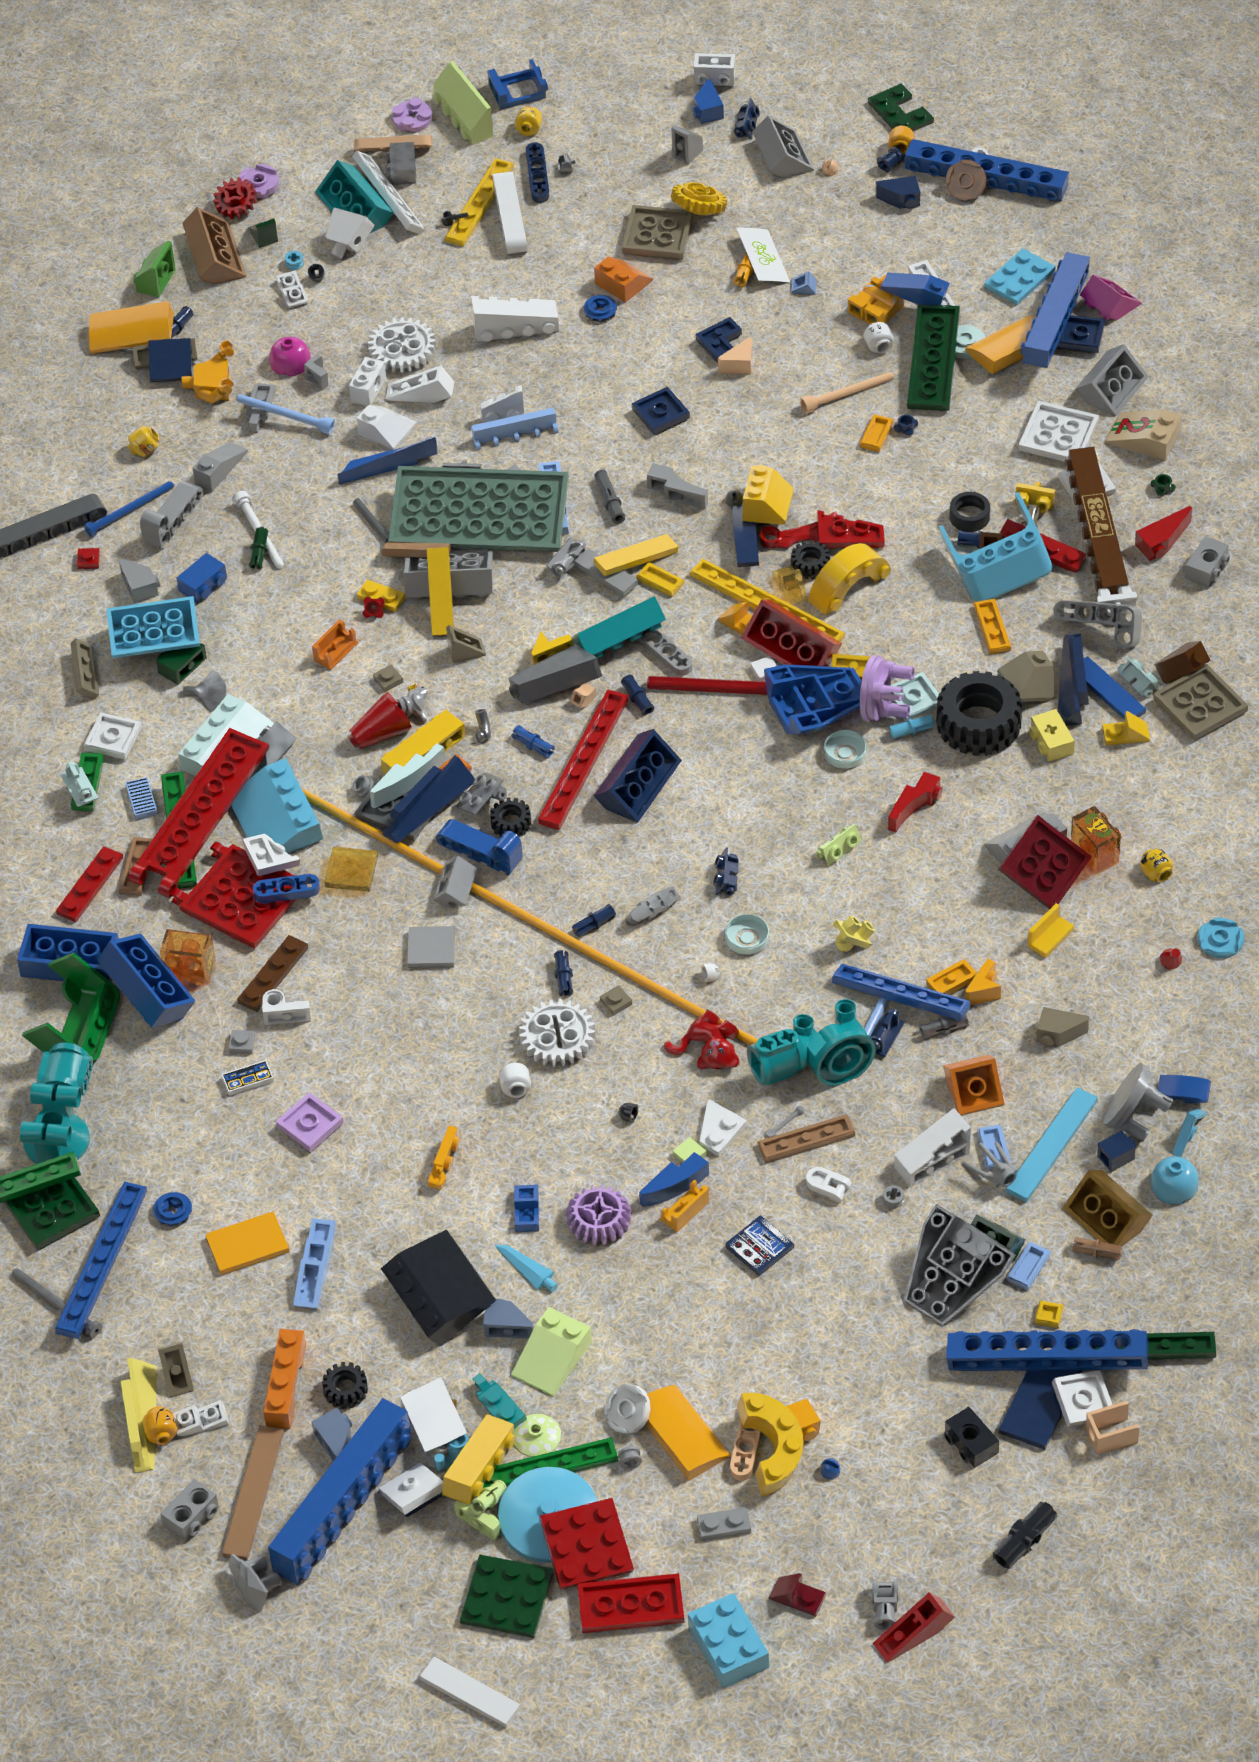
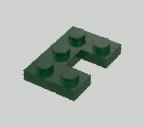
(887, 107)

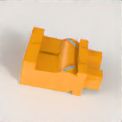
(874, 303)

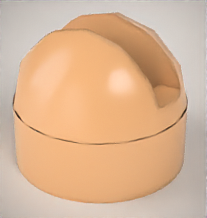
(833, 167)

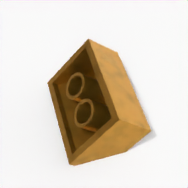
(1106, 1209)

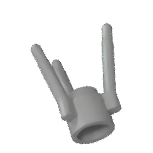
(1003, 1173)

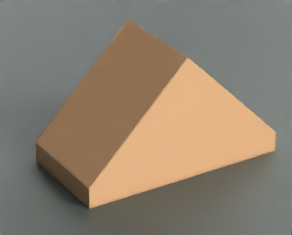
(737, 360)

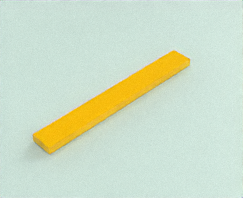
(747, 592)

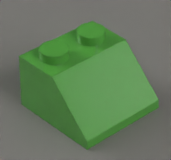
(156, 270)

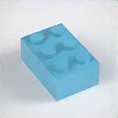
(728, 1640)

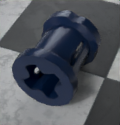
(890, 159)

